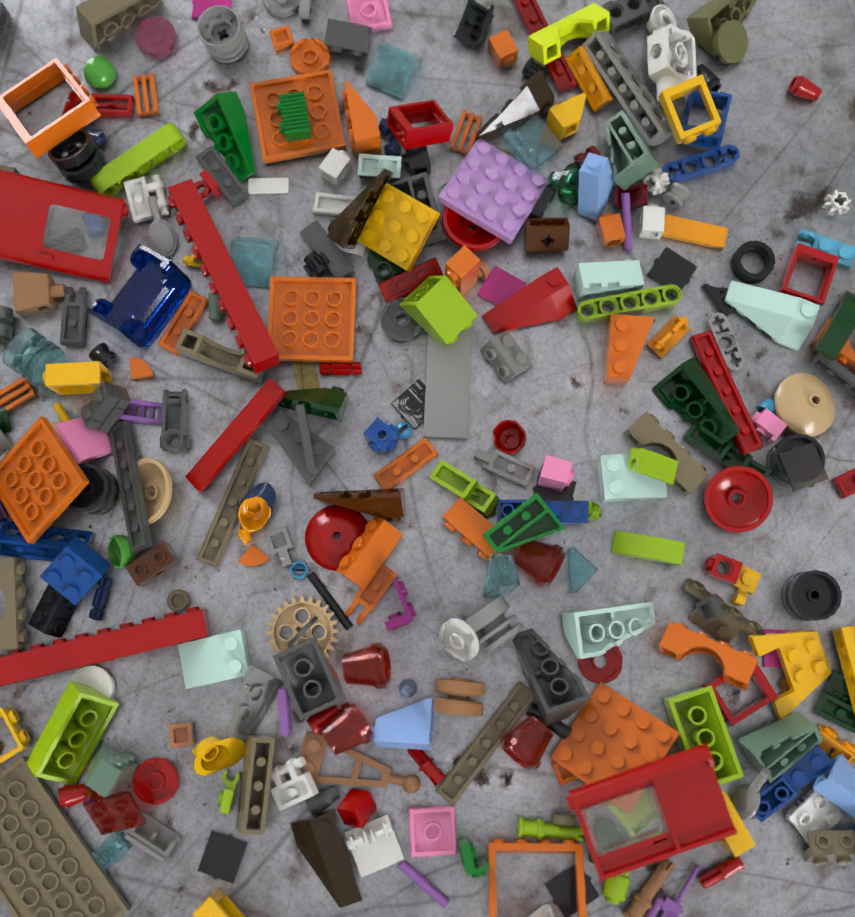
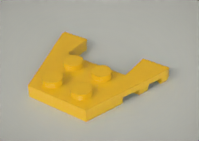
(801, 661)

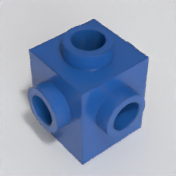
(378, 429)

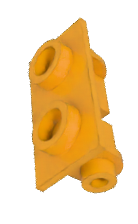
(669, 335)
(831, 739)

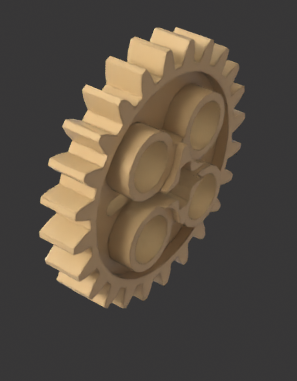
(288, 617)

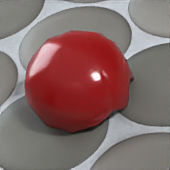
(509, 437)

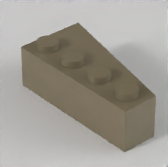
(102, 18)

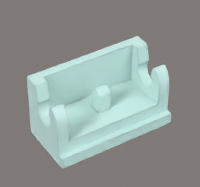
(373, 165)

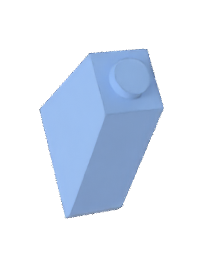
(595, 186)
(406, 727)
(838, 784)

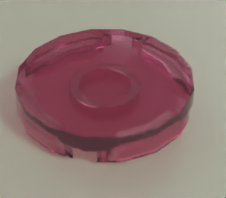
(155, 36)

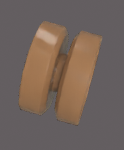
(458, 697)

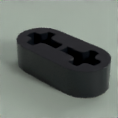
(543, 202)

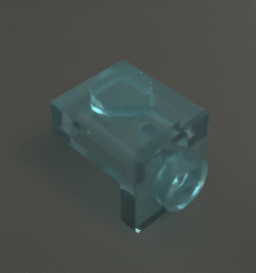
(111, 850)

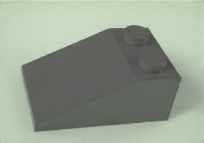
(309, 678)

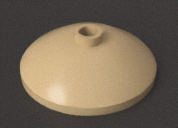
(797, 409)
(156, 487)

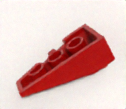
(539, 302)

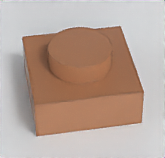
(181, 734)

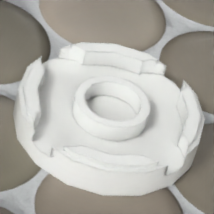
(459, 640)
(97, 678)

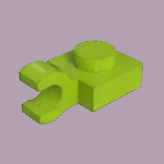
(227, 797)

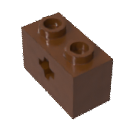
(556, 230)
(153, 564)

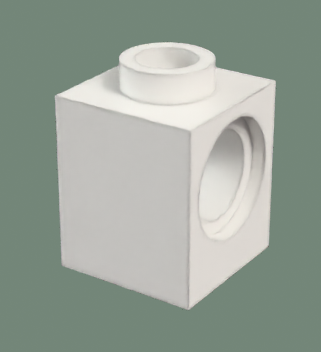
(335, 166)
(651, 222)

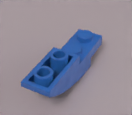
(566, 511)
(787, 785)

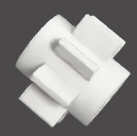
(656, 181)
(836, 204)

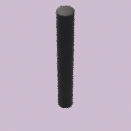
(327, 597)

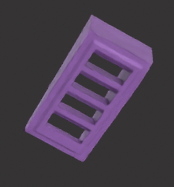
(141, 420)

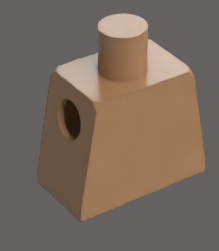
(35, 293)

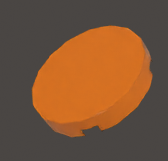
(309, 56)

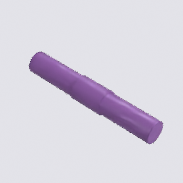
(626, 220)
(423, 883)

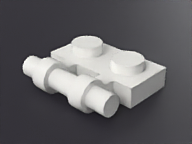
(137, 193)
(294, 790)

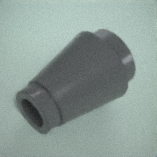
(322, 800)

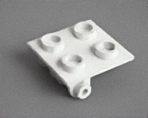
(813, 814)
(374, 846)

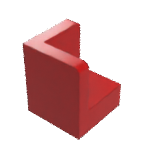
(356, 808)

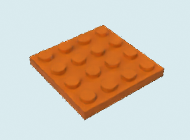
(322, 114)
(312, 318)
(39, 480)
(612, 737)

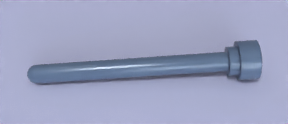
(407, 688)

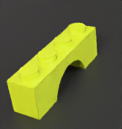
(546, 43)

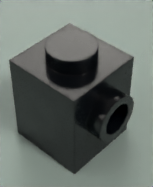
(417, 160)

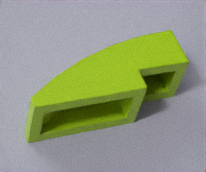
(465, 487)
(648, 547)

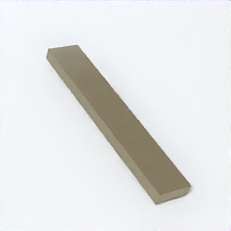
(226, 515)
(485, 743)

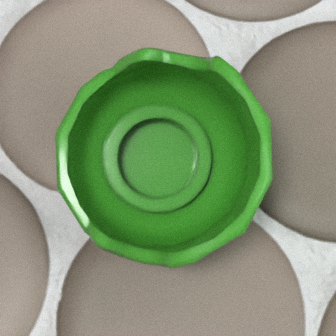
(99, 72)
(120, 552)

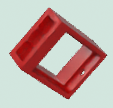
(402, 116)
(814, 258)
(762, 685)

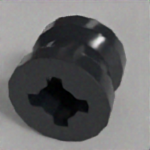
(103, 354)

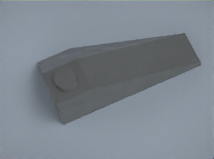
(552, 683)

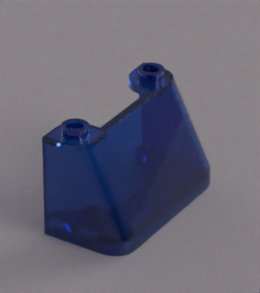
(145, 299)

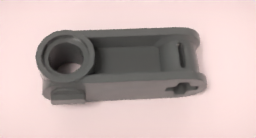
(175, 421)

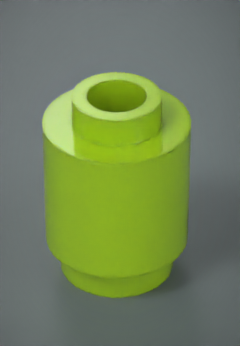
(616, 888)

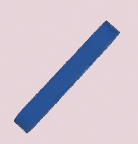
(700, 166)

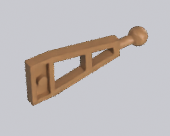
(314, 751)

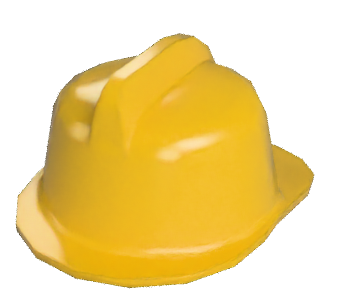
(217, 754)

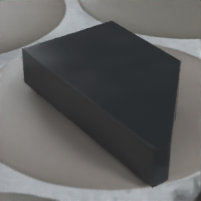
(717, 296)

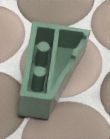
(629, 151)
(781, 744)
(109, 769)

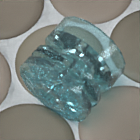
(30, 353)

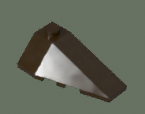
(533, 100)
(351, 221)
(325, 850)

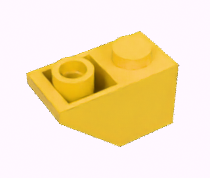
(566, 116)

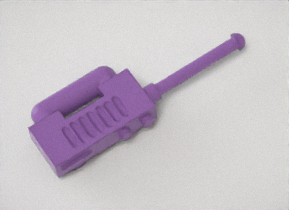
(671, 907)

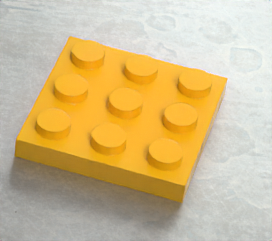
(398, 227)

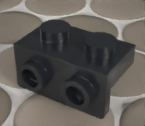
(473, 23)
(52, 613)

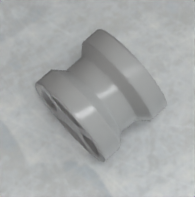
(676, 195)

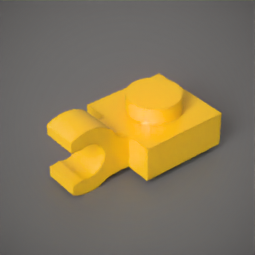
(746, 583)

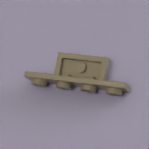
(726, 627)

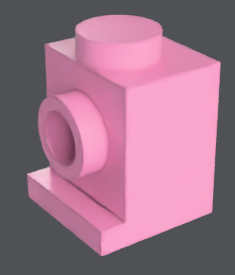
(768, 425)

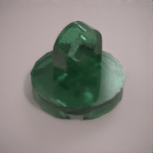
(567, 184)

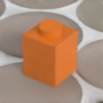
(503, 49)
(610, 230)

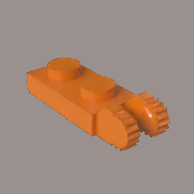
(373, 592)

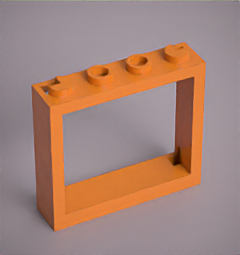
(34, 87)
(543, 846)

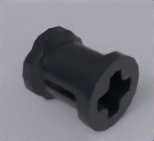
(532, 67)

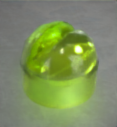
(594, 511)

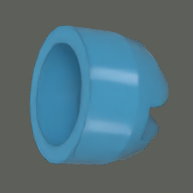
(767, 403)
(406, 433)
(298, 566)

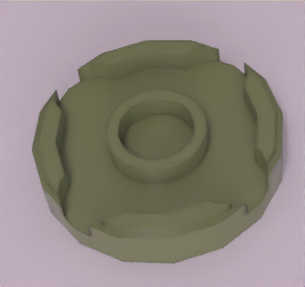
(730, 41)

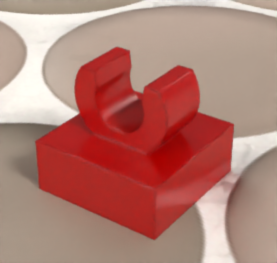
(209, 184)

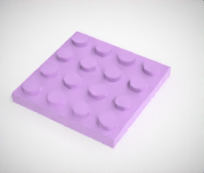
(493, 190)

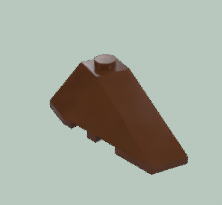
(375, 502)

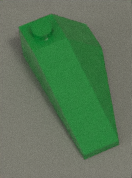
(226, 125)

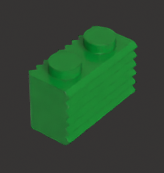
(294, 116)

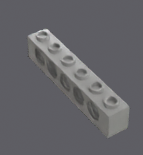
(628, 87)

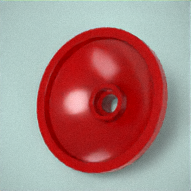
(457, 230)
(753, 503)
(320, 532)

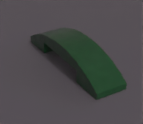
(839, 328)

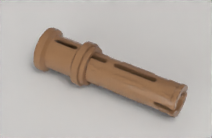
(643, 899)

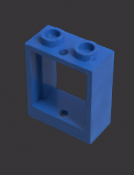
(722, 102)

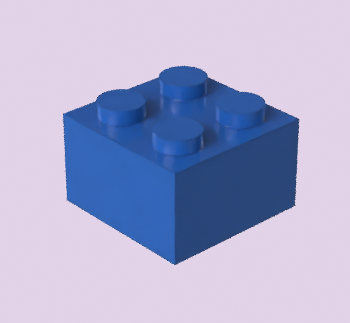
(75, 570)

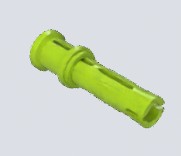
(540, 829)

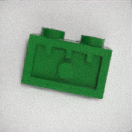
(472, 865)

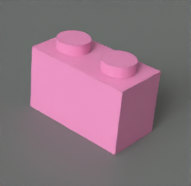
(555, 473)

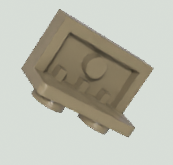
(830, 847)

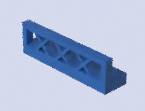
(44, 548)

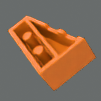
(623, 346)

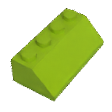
(700, 721)
(71, 734)

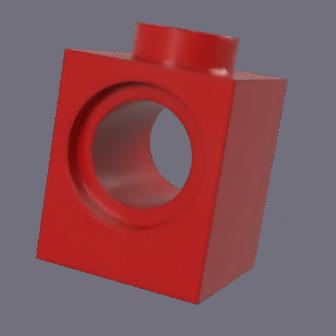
(732, 566)

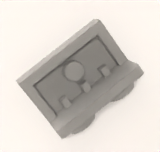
(506, 356)

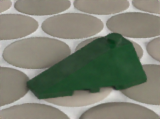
(695, 397)
(318, 402)

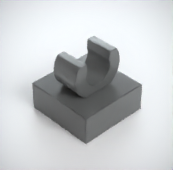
(710, 609)

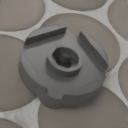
(390, 324)

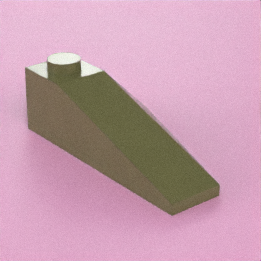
(709, 16)

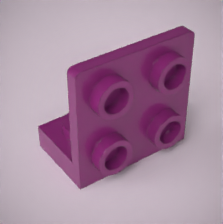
(397, 619)

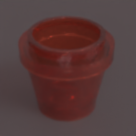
(539, 561)
(368, 666)
(346, 729)
(527, 742)

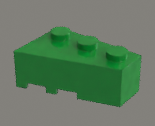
(524, 524)

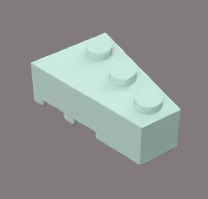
(607, 278)

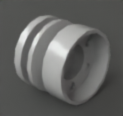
(222, 34)
(494, 624)

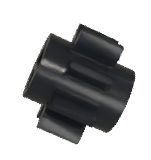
(316, 264)

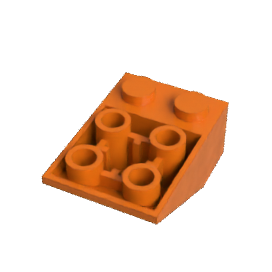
(361, 123)

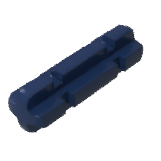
(100, 598)

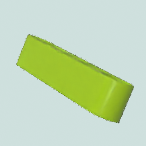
(138, 159)
(637, 300)

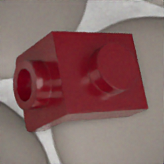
(638, 195)

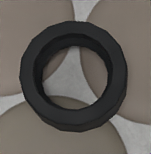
(760, 248)

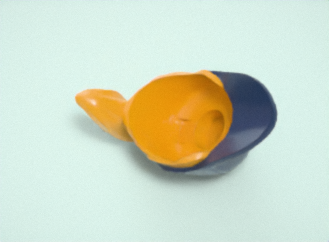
(255, 510)

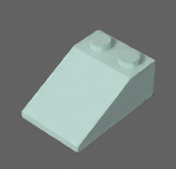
(621, 484)
(214, 658)

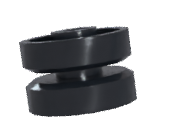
(78, 157)
(786, 445)
(100, 492)
(816, 584)

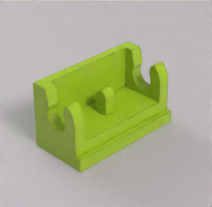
(653, 465)

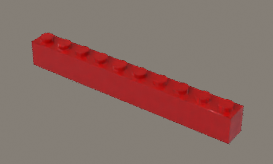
(223, 277)
(104, 646)

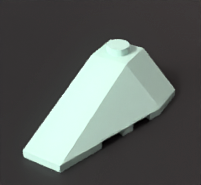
(778, 314)
(599, 629)

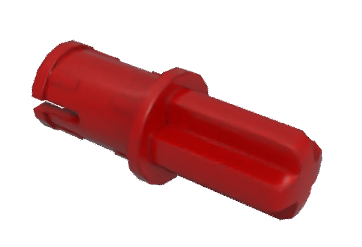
(427, 766)
(721, 872)

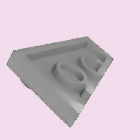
(253, 701)

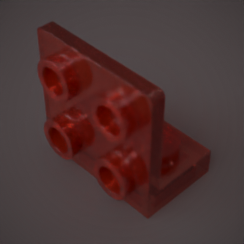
(113, 812)

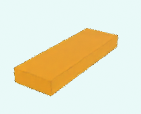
(588, 79)
(694, 232)

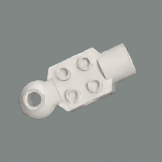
(669, 52)

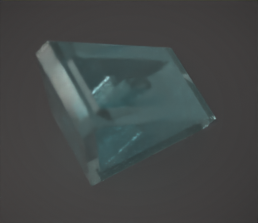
(579, 570)
(501, 576)

